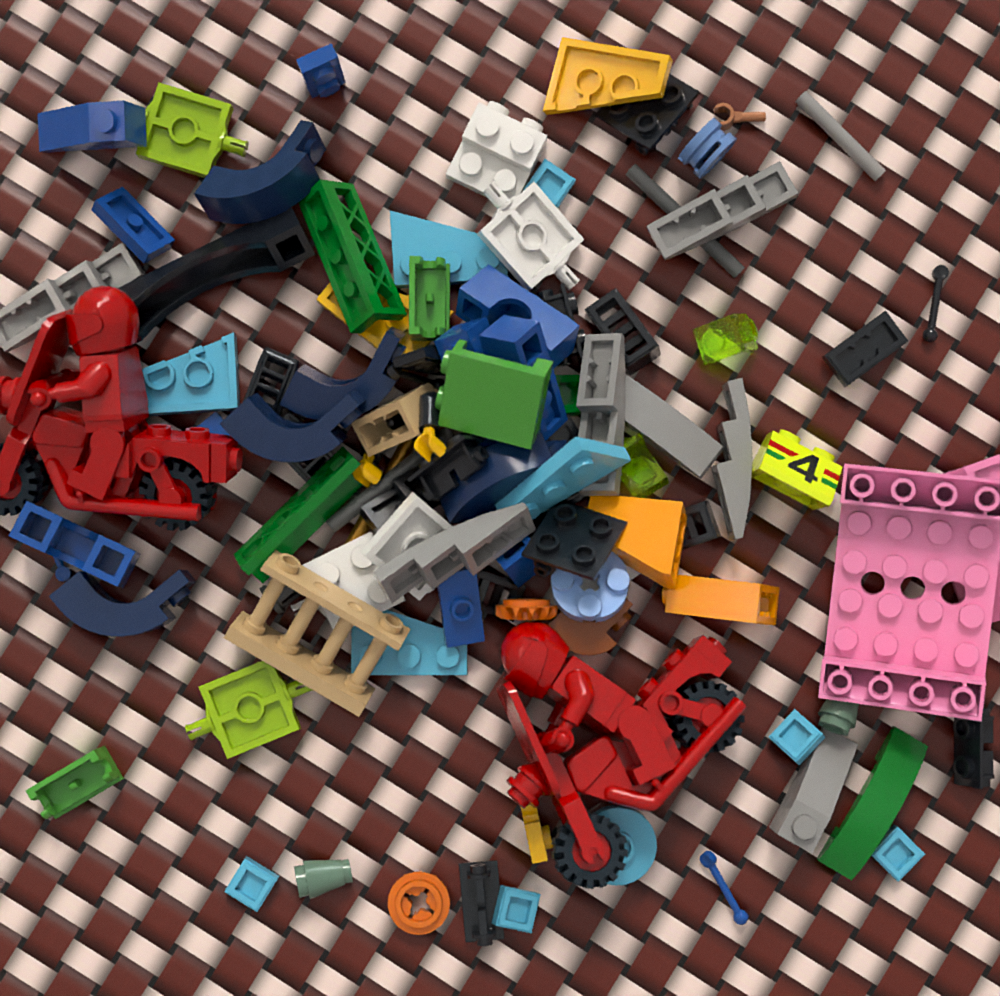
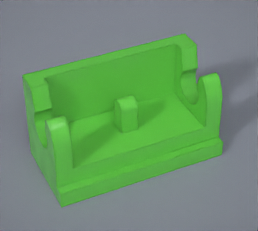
(428, 298)
(76, 783)

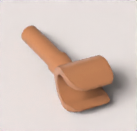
(737, 116)

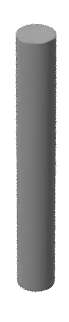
(840, 135)

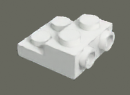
(497, 151)
(406, 527)

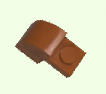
(587, 636)

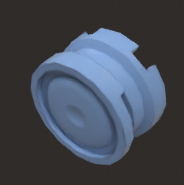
(703, 145)

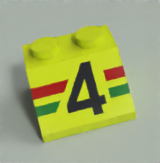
(796, 470)

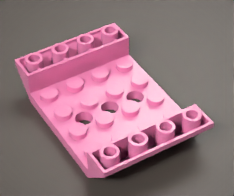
(902, 648)

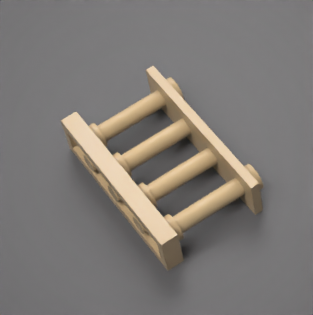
(299, 662)

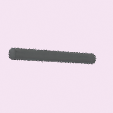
(668, 205)
(352, 508)

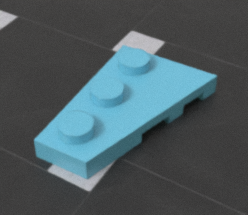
(430, 240)
(196, 381)
(566, 473)
(420, 653)

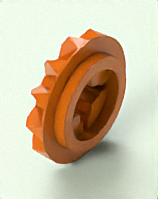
(526, 609)
(424, 920)

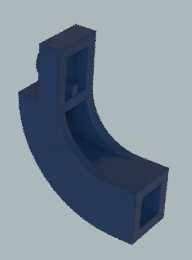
(267, 189)
(315, 393)
(277, 439)
(503, 472)
(95, 610)

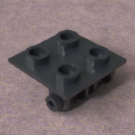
(650, 119)
(573, 541)

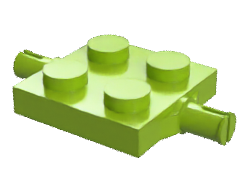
(188, 131)
(248, 708)

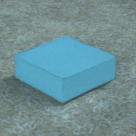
(553, 182)
(797, 737)
(897, 853)
(251, 884)
(515, 908)

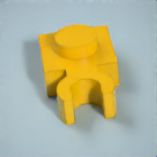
(538, 836)

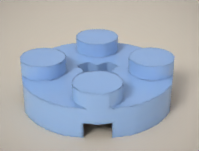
(591, 604)

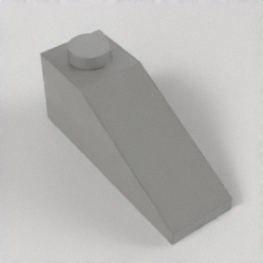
(814, 792)

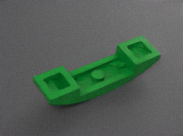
(875, 805)

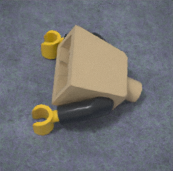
(396, 423)

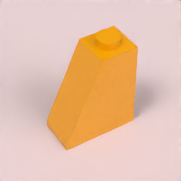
(652, 534)
(722, 599)

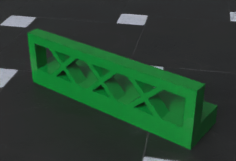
(345, 255)
(301, 513)

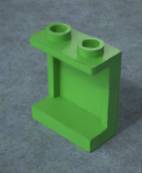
(492, 396)

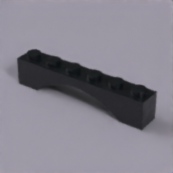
(247, 251)

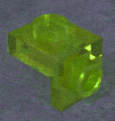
(726, 337)
(642, 474)

